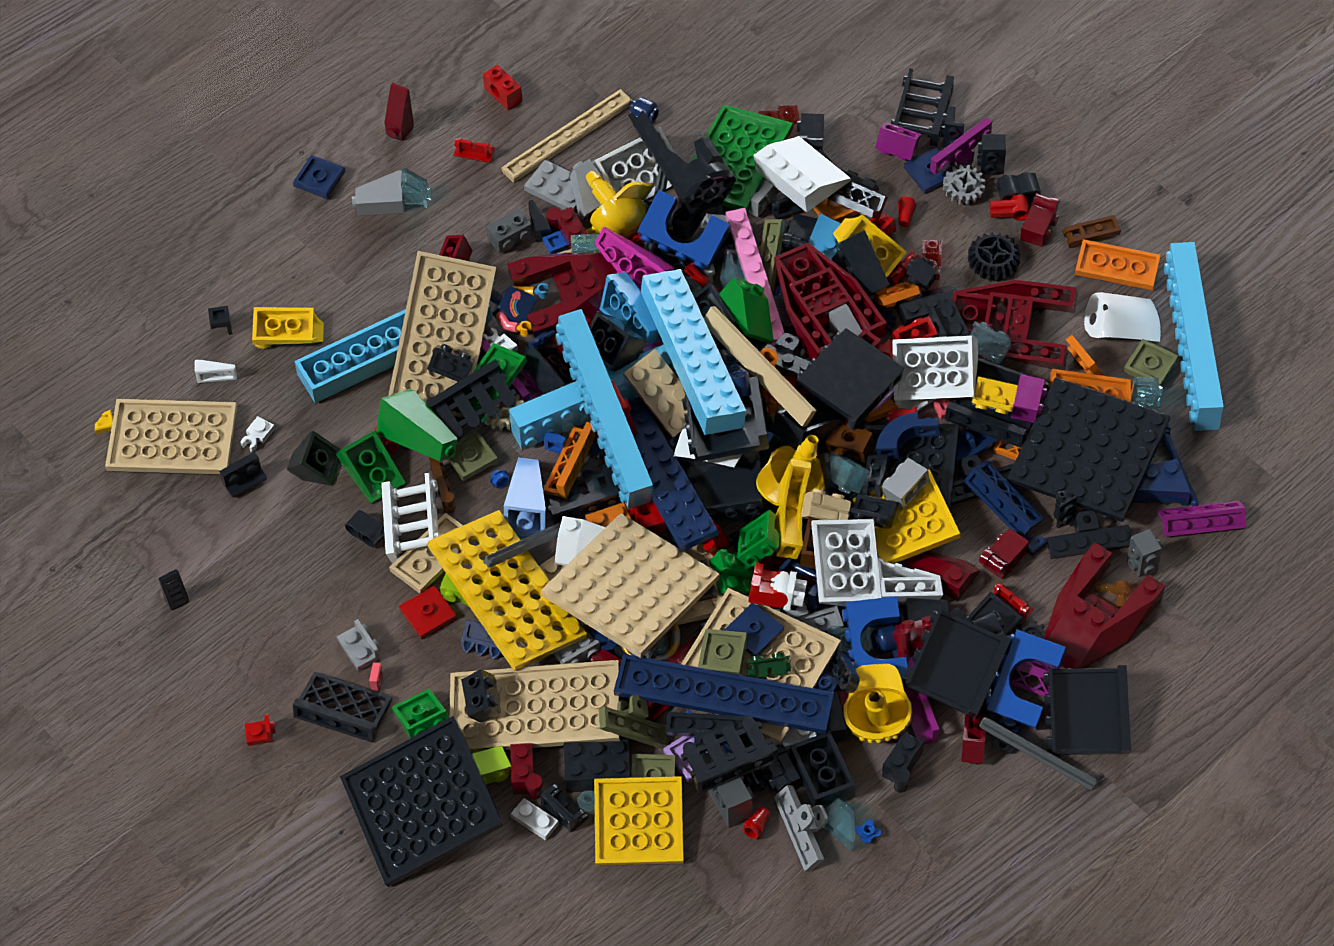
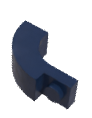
(904, 429)

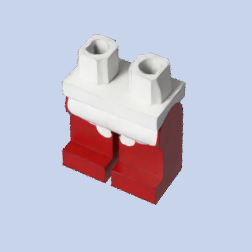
(776, 588)

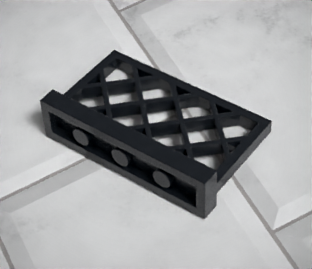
(335, 718)

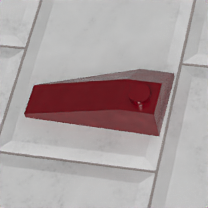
(954, 573)

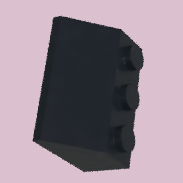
(862, 263)
(919, 306)
(615, 341)
(547, 368)

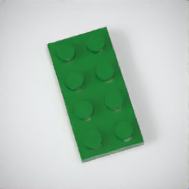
(511, 365)

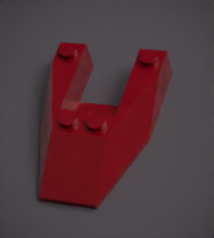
(578, 279)
(813, 288)
(1009, 309)
(1091, 625)

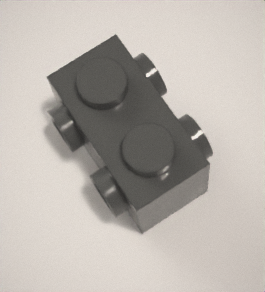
(509, 230)
(1144, 553)

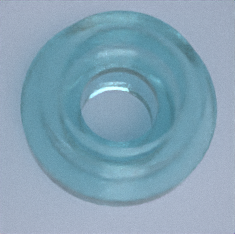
(586, 806)

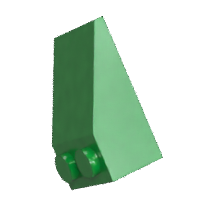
(749, 308)
(370, 466)

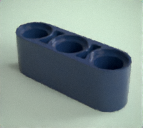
(739, 377)

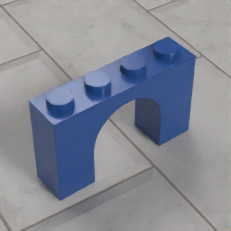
(700, 251)
(863, 615)
(1022, 649)

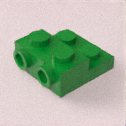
(758, 539)
(732, 573)
(419, 713)

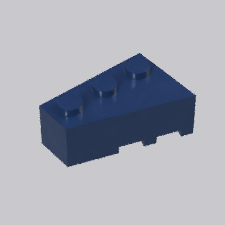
(1164, 484)

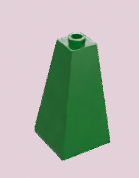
(413, 424)

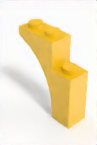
(788, 516)

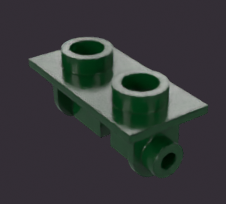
(776, 663)

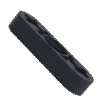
(844, 671)

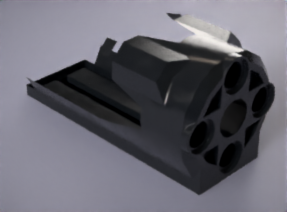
(700, 183)

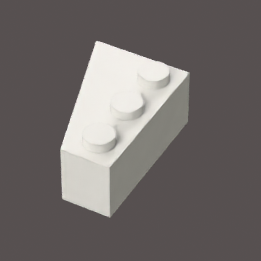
(908, 583)

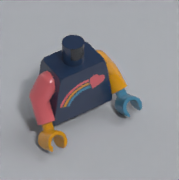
(514, 306)

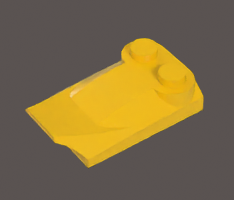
(886, 249)
(285, 326)

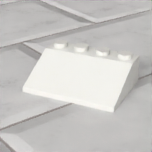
(631, 164)
(799, 172)
(936, 367)
(845, 560)

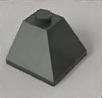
(315, 460)

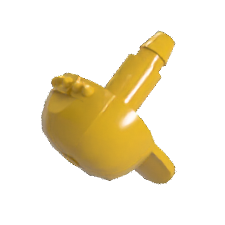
(621, 210)
(773, 471)
(878, 705)

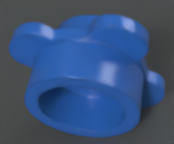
(868, 837)

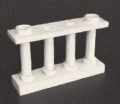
(392, 512)

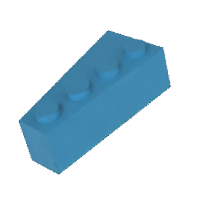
(823, 238)
(625, 302)

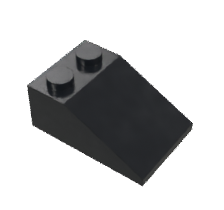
(708, 298)
(821, 424)

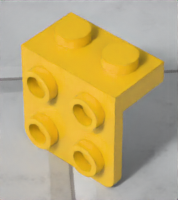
(995, 395)

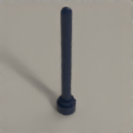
(1173, 455)

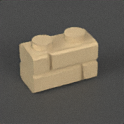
(825, 507)

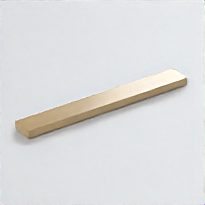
(566, 136)
(759, 366)

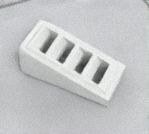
(214, 371)

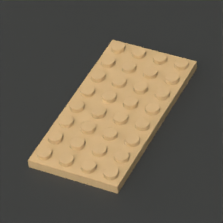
(443, 307)
(541, 705)

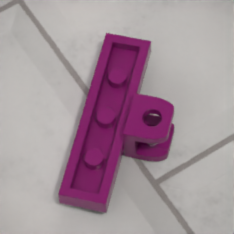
(961, 149)

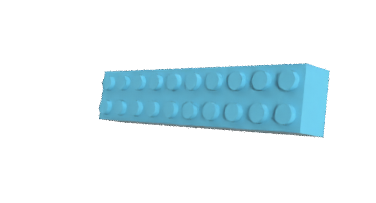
(1194, 337)
(693, 352)
(353, 358)
(564, 408)
(604, 409)

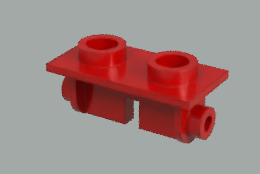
(473, 151)
(1012, 600)

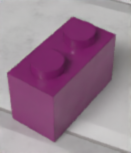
(897, 141)
(1028, 397)

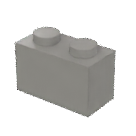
(905, 483)

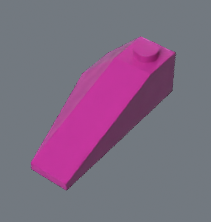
(629, 257)

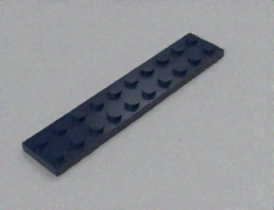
(671, 489)
(724, 693)

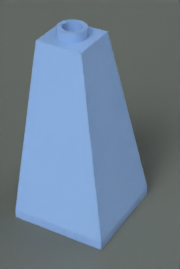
(525, 499)

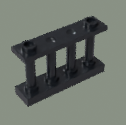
(941, 103)

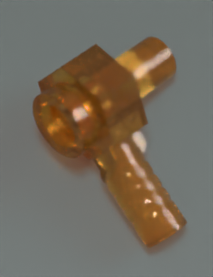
(1120, 589)

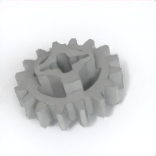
(954, 183)

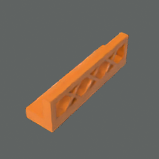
(572, 465)

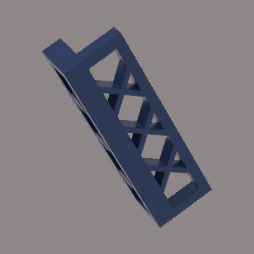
(1001, 500)

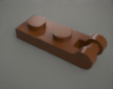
(1091, 230)
(446, 497)

